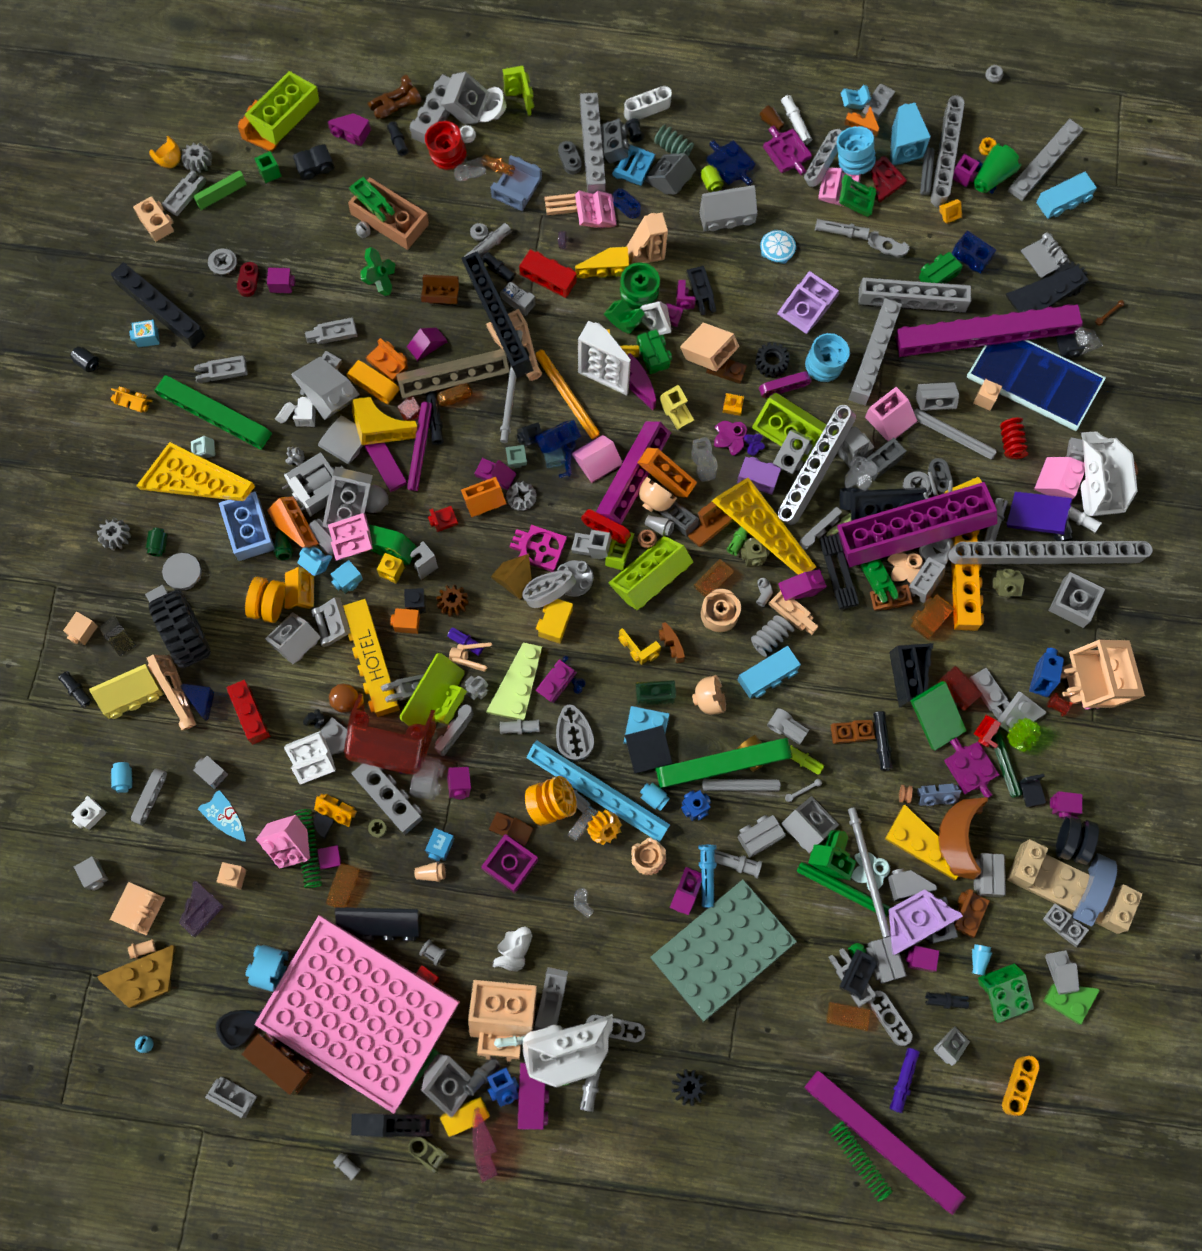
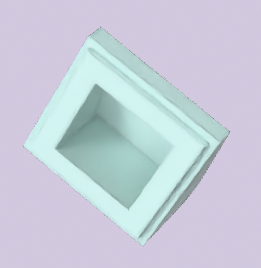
(203, 447)

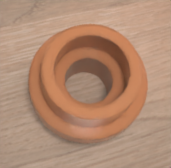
(647, 533)

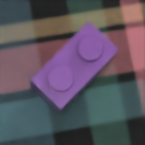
(761, 474)

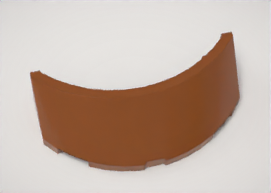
(955, 837)

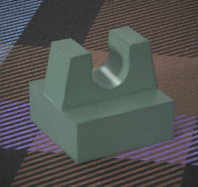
(516, 456)

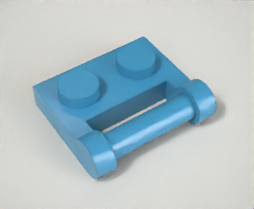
(638, 167)

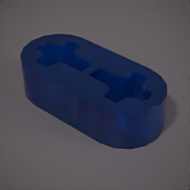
(624, 205)

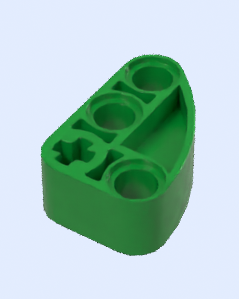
(392, 543)

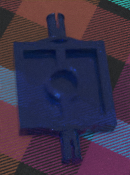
(731, 162)

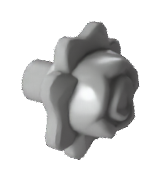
(295, 456)

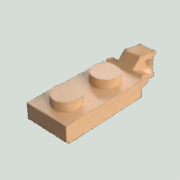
(794, 613)

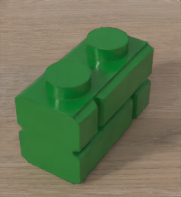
(941, 270)
(653, 351)

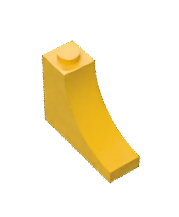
(376, 426)

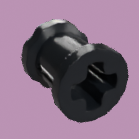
(634, 130)

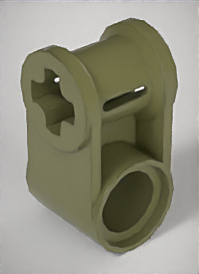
(428, 1154)

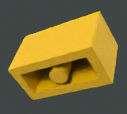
(554, 620)

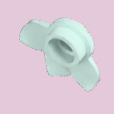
(859, 873)

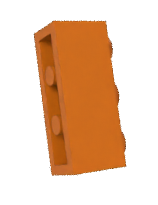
(667, 472)

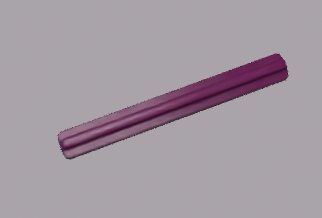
(419, 446)

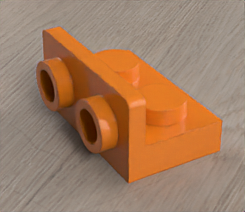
(387, 360)

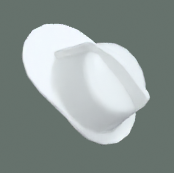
(494, 106)

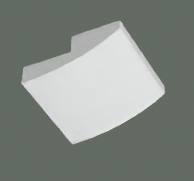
(310, 757)

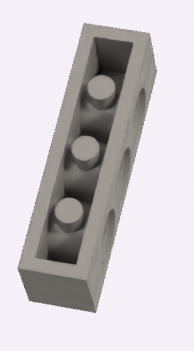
(427, 115)
(404, 821)

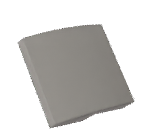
(342, 440)

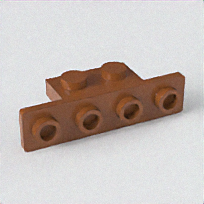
(712, 522)

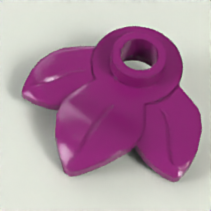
(729, 438)

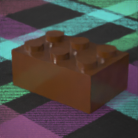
(278, 1063)

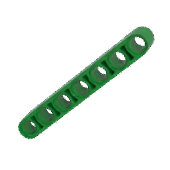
(213, 412)
(724, 763)

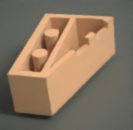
(649, 240)

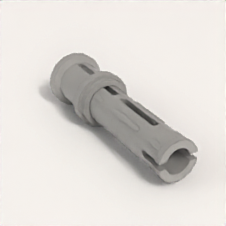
(739, 863)

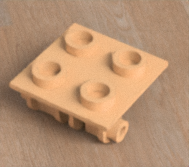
(137, 908)

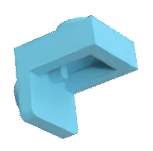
(856, 99)

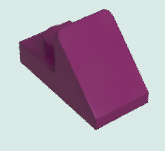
(488, 470)

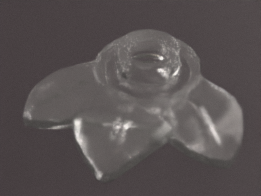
(469, 169)
(860, 473)

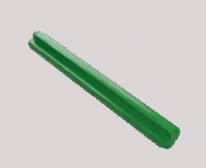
(839, 887)

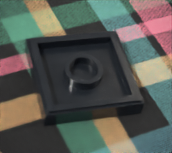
(648, 749)

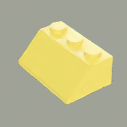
(126, 692)

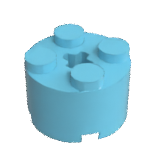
(267, 967)

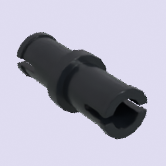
(397, 138)
(498, 267)
(75, 689)
(947, 1000)

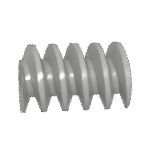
(770, 634)

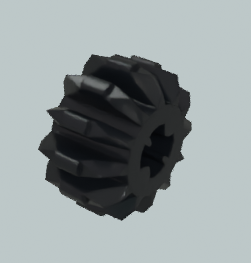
(694, 1092)

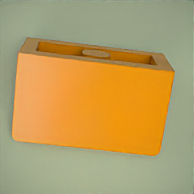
(299, 588)

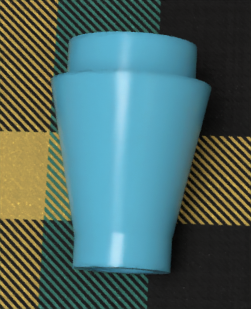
(980, 957)

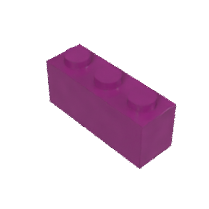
(531, 1101)

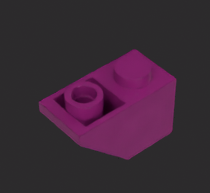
(351, 128)

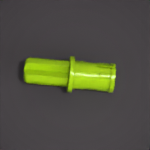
(806, 761)

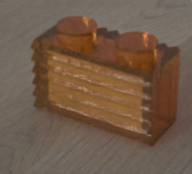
(932, 616)

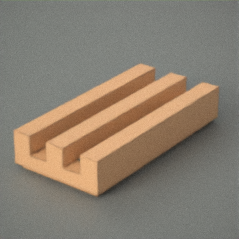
(562, 201)

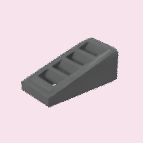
(687, 525)

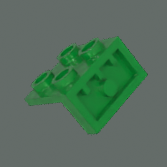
(1007, 992)

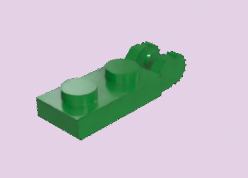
(371, 198)
(879, 579)

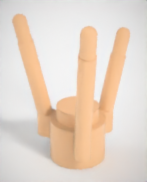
(460, 656)

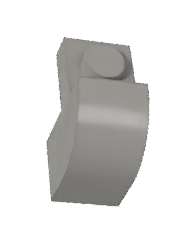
(594, 545)

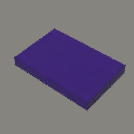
(1039, 512)

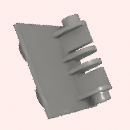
(1045, 255)

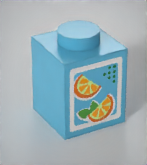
(145, 333)

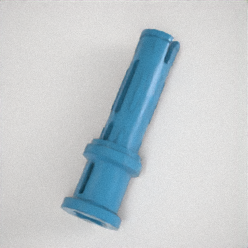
(707, 865)

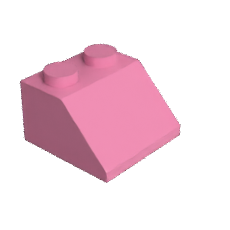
(1060, 477)

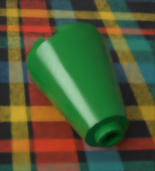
(997, 167)

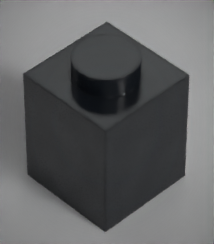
(415, 599)

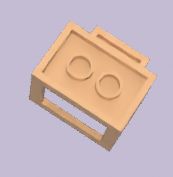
(1104, 675)
(501, 1012)

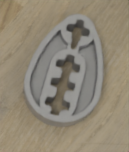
(548, 588)
(563, 739)

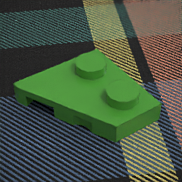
(1072, 1005)

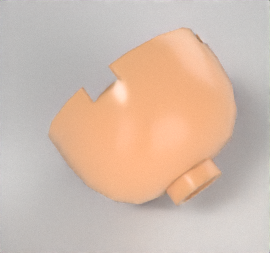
(655, 496)
(709, 696)

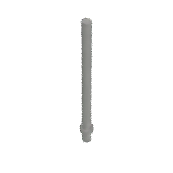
(505, 429)
(855, 823)

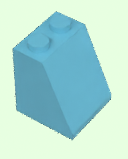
(908, 135)

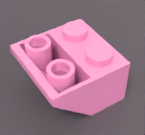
(891, 414)
(285, 841)

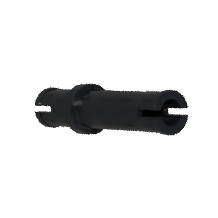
(436, 431)
(884, 749)

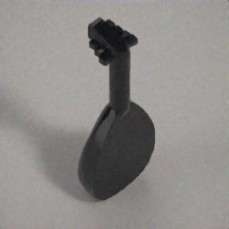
(237, 1028)

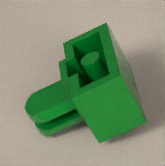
(832, 857)

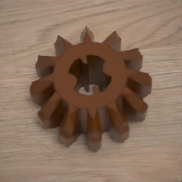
(445, 603)

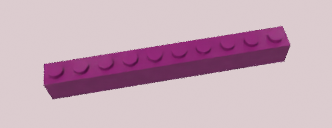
(988, 330)

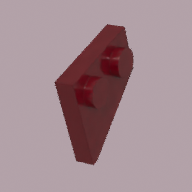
(886, 178)

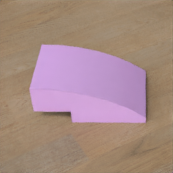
(808, 302)

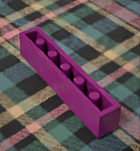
(631, 475)

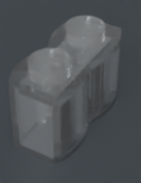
(704, 459)
(425, 782)

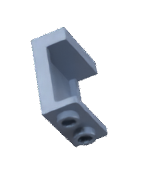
(519, 187)

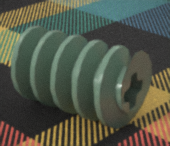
(672, 143)

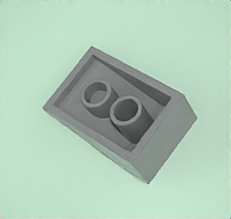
(325, 387)
(346, 495)

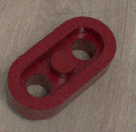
(248, 277)

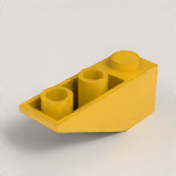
(607, 263)

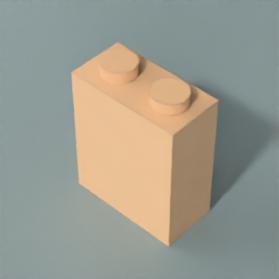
(709, 346)

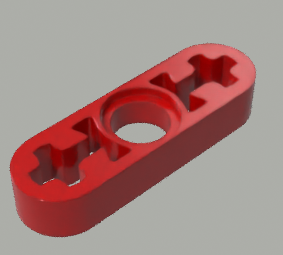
(601, 523)

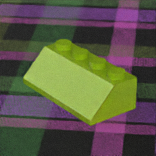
(282, 107)
(781, 416)
(651, 572)

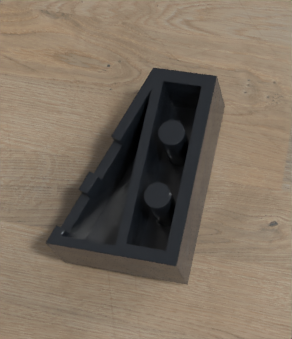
(910, 671)

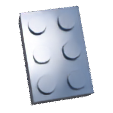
(246, 527)

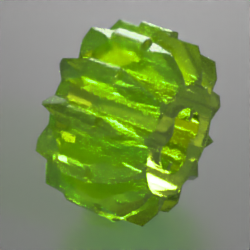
(1024, 734)

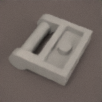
(335, 619)

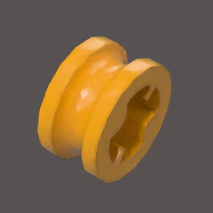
(986, 141)

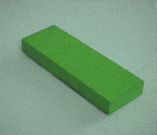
(220, 190)

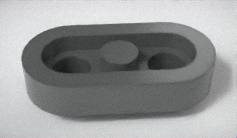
(569, 156)
(941, 477)

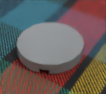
(182, 571)

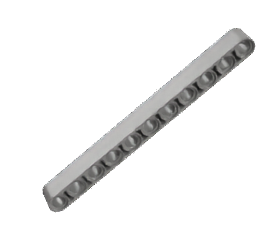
(1058, 548)

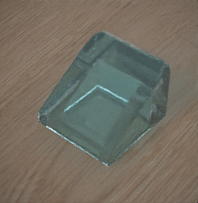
(554, 458)

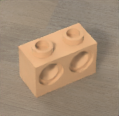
(153, 219)

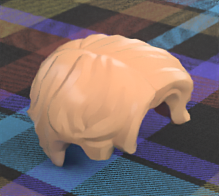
(648, 856)

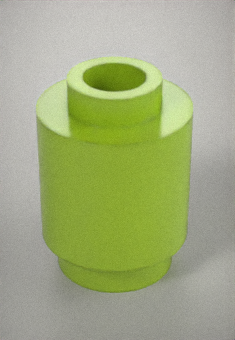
(711, 179)

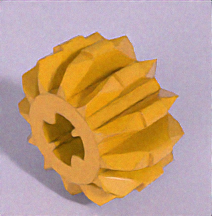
(604, 827)

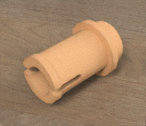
(141, 949)

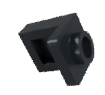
(527, 434)

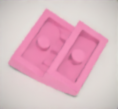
(831, 185)
(595, 209)
(350, 536)

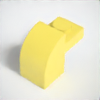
(674, 405)

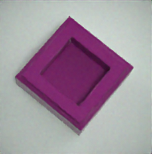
(329, 857)

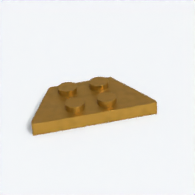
(141, 978)

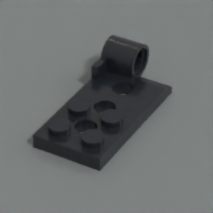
(858, 499)

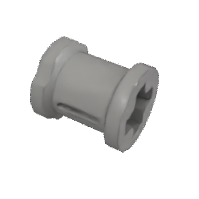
(432, 952)

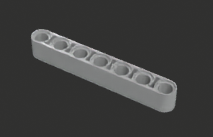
(947, 151)
(817, 456)

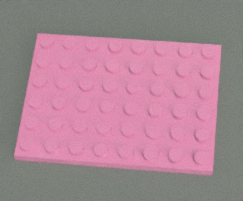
(357, 1013)

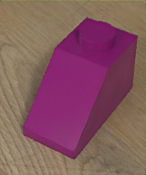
(802, 585)
(686, 891)

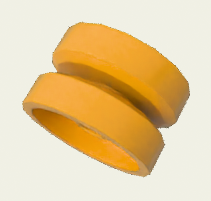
(265, 599)

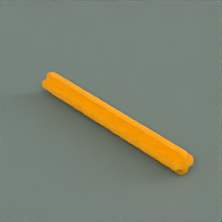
(567, 394)

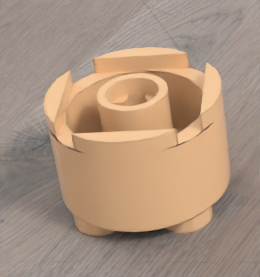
(730, 607)

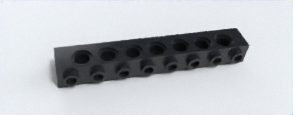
(497, 314)

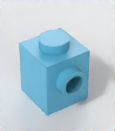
(346, 577)

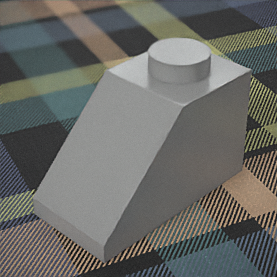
(907, 884)

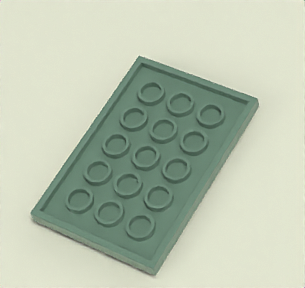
(723, 950)

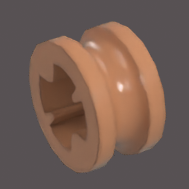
(905, 794)

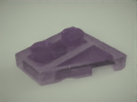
(199, 910)

